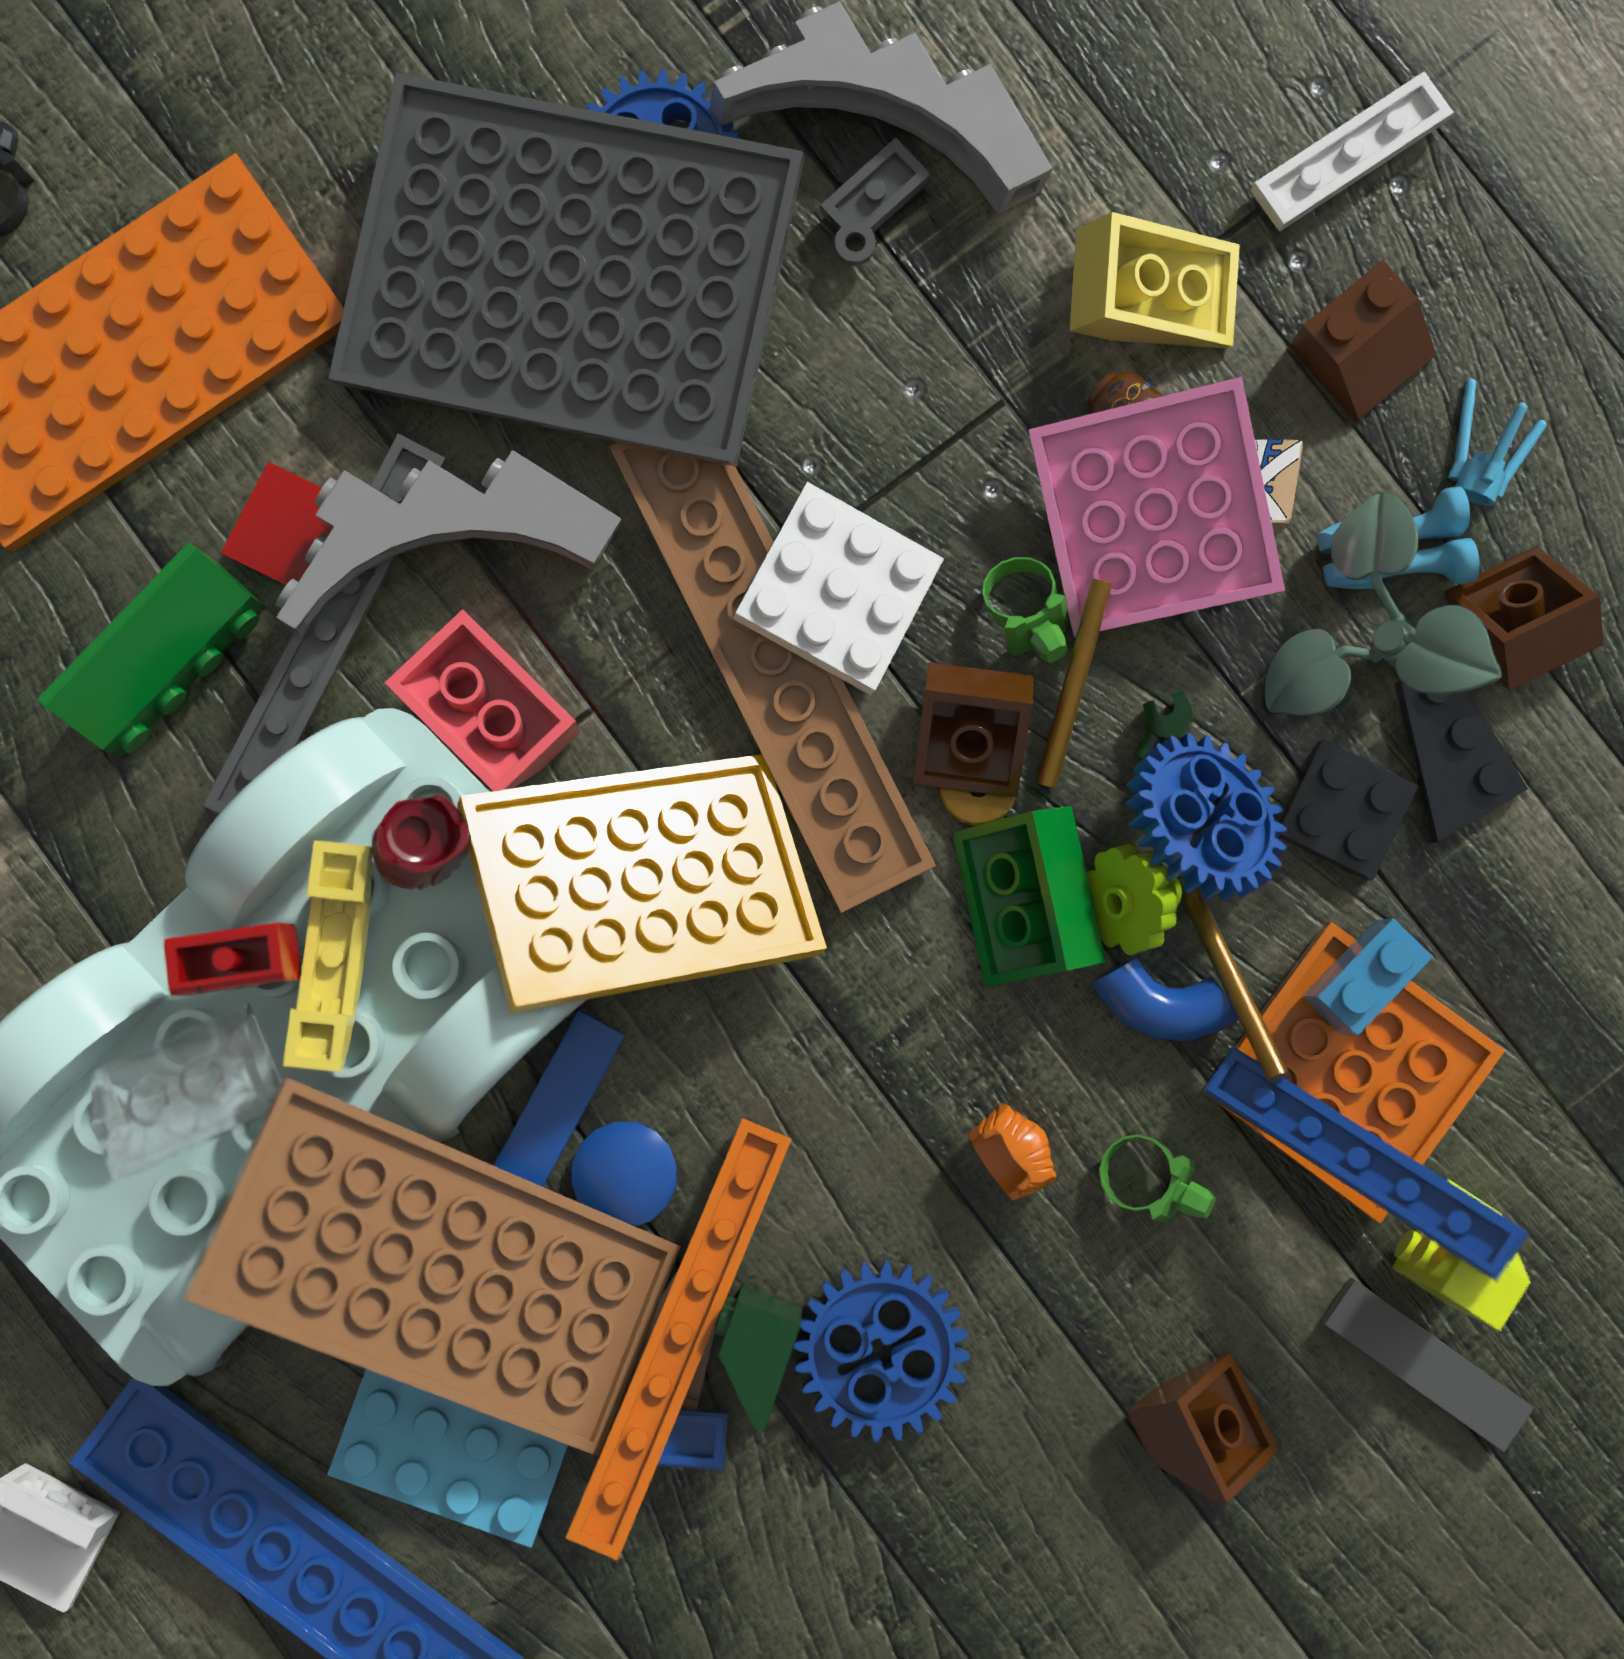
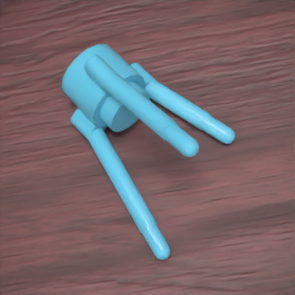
(1485, 474)

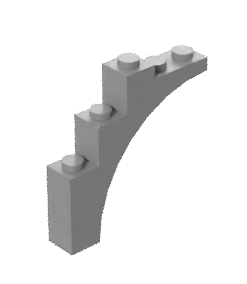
(898, 83)
(369, 527)

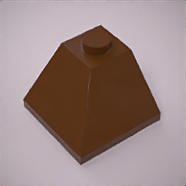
(1206, 1429)

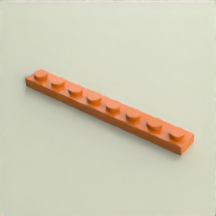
(678, 1340)

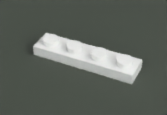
(1351, 151)

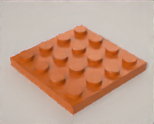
(1395, 1079)

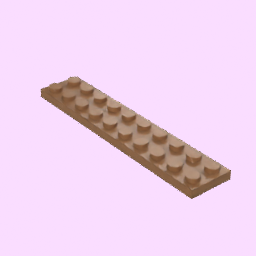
(791, 706)

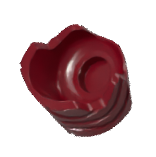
(420, 842)

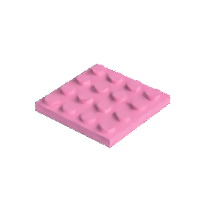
(1159, 505)

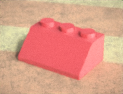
(483, 705)

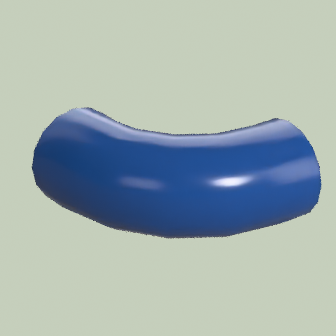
(1161, 1010)

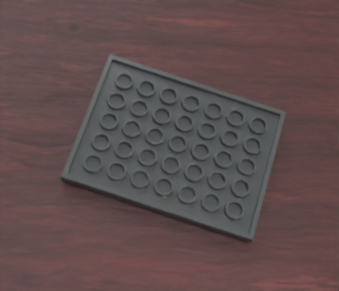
(567, 268)

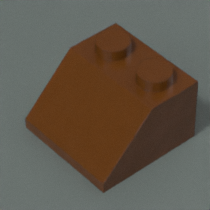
(1366, 341)
(1532, 615)
(973, 729)

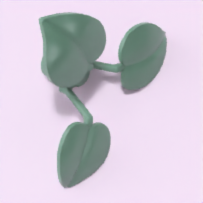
(1441, 656)

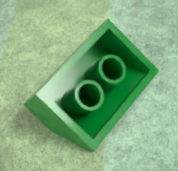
(1028, 896)

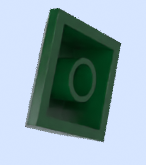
(756, 1347)

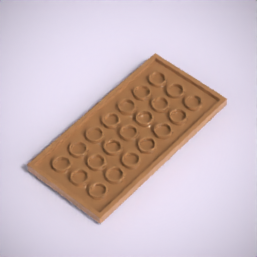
(432, 1268)

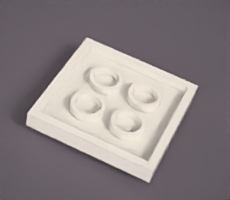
(838, 589)

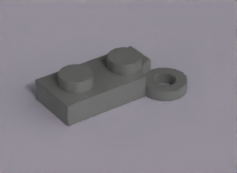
(873, 198)

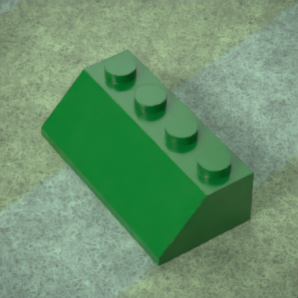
(153, 652)

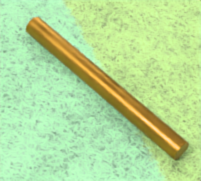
(1074, 683)
(1234, 985)

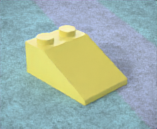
(1153, 284)

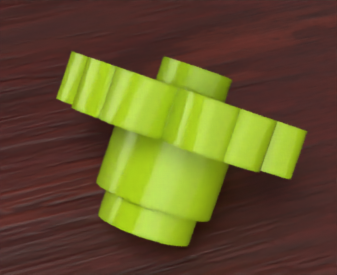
(1132, 899)

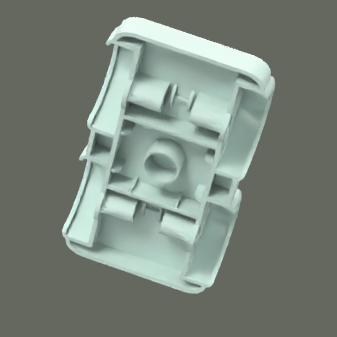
(420, 1053)

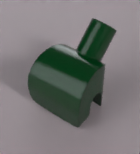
(1164, 726)

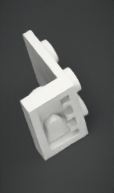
(49, 1535)

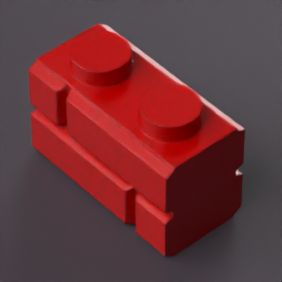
(232, 959)

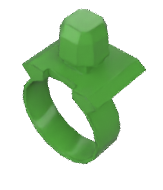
(1038, 632)
(1191, 1197)

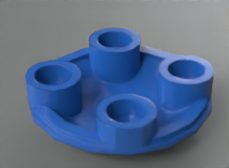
(625, 1172)

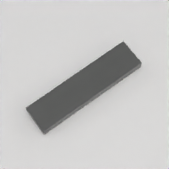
(1427, 1364)

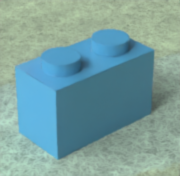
(1367, 976)

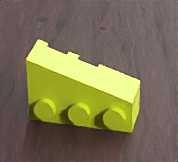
(1458, 1282)

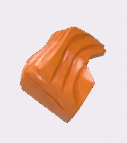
(1013, 1152)

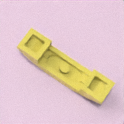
(332, 956)

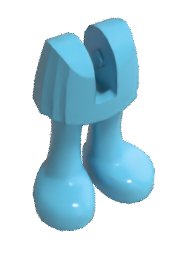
(1446, 519)

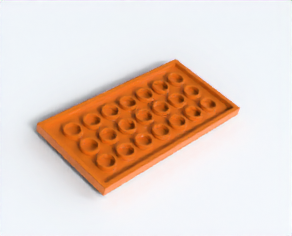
(149, 343)

